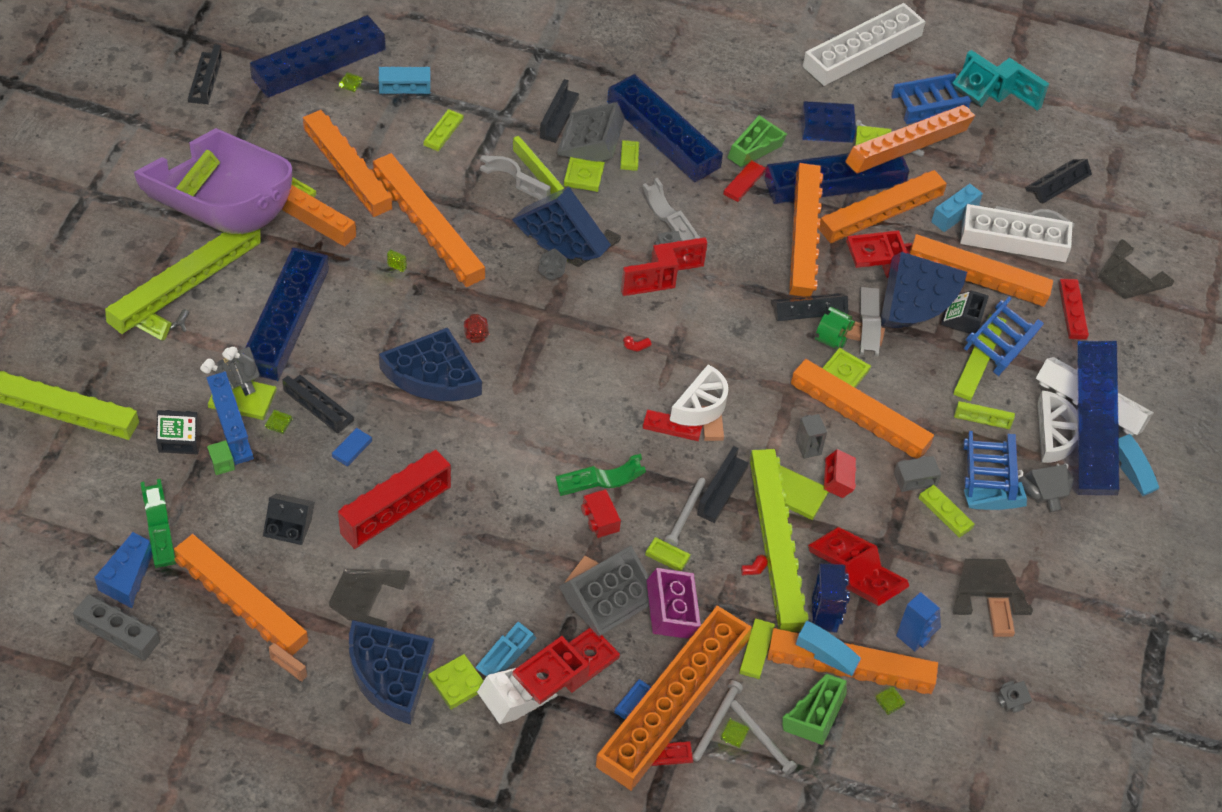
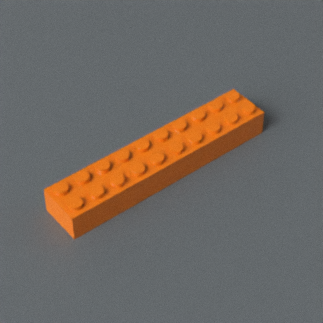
(673, 698)

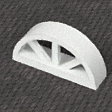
(707, 380)
(1046, 426)

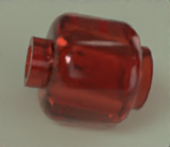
(476, 328)

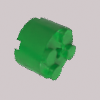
(834, 328)

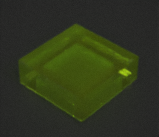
(351, 82)
(396, 260)
(278, 421)
(890, 700)
(735, 733)

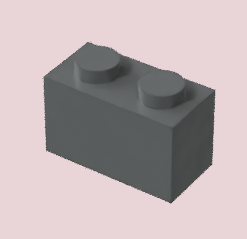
(811, 436)
(917, 473)

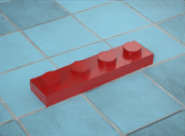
(1073, 309)

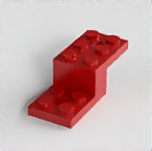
(883, 247)
(664, 265)
(862, 564)
(565, 665)

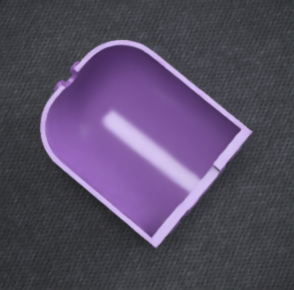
(237, 196)

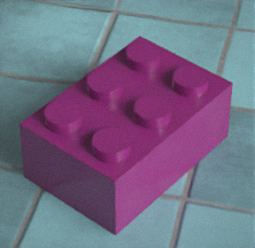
(673, 603)

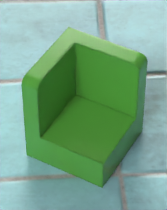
(221, 457)

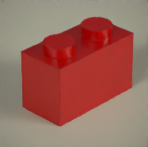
(840, 473)
(601, 513)

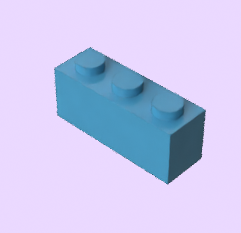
(404, 80)
(953, 209)

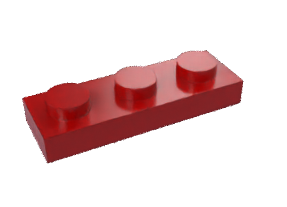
(661, 423)

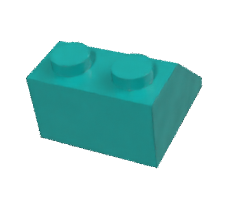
(976, 81)

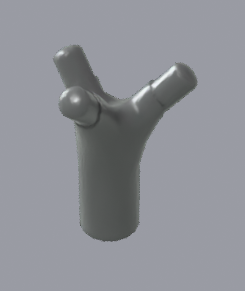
(181, 320)

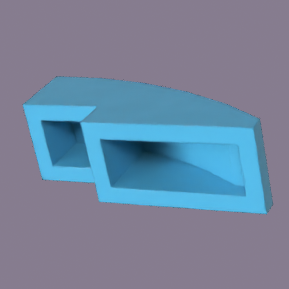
(1136, 465)
(995, 499)
(828, 648)
(506, 650)

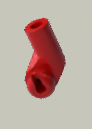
(636, 346)
(756, 568)

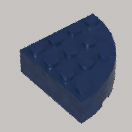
(563, 224)
(918, 290)
(432, 368)
(390, 667)

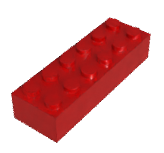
(394, 498)

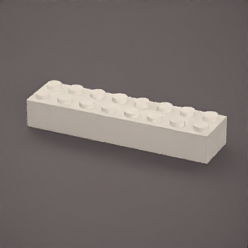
(863, 44)

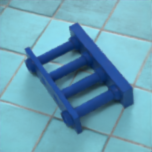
(927, 110)
(1020, 339)
(230, 418)
(1009, 459)

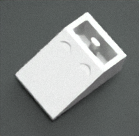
(507, 697)

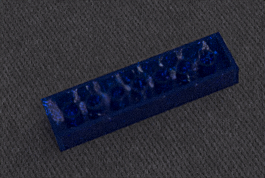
(317, 56)
(665, 128)
(837, 176)
(287, 311)
(1097, 418)

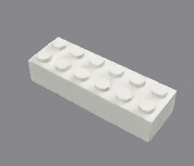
(1016, 233)
(1064, 380)

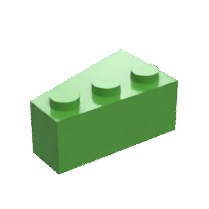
(756, 142)
(817, 711)

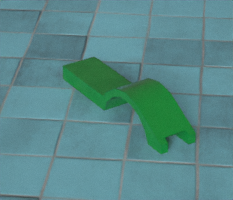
(594, 477)
(158, 525)

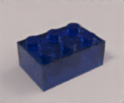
(828, 122)
(830, 597)

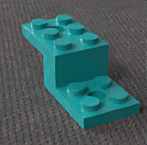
(1014, 80)

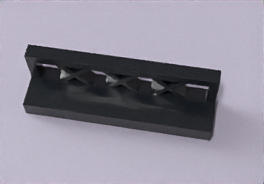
(208, 79)
(558, 113)
(1060, 179)
(809, 306)
(317, 406)
(722, 486)

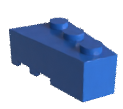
(125, 569)
(919, 622)

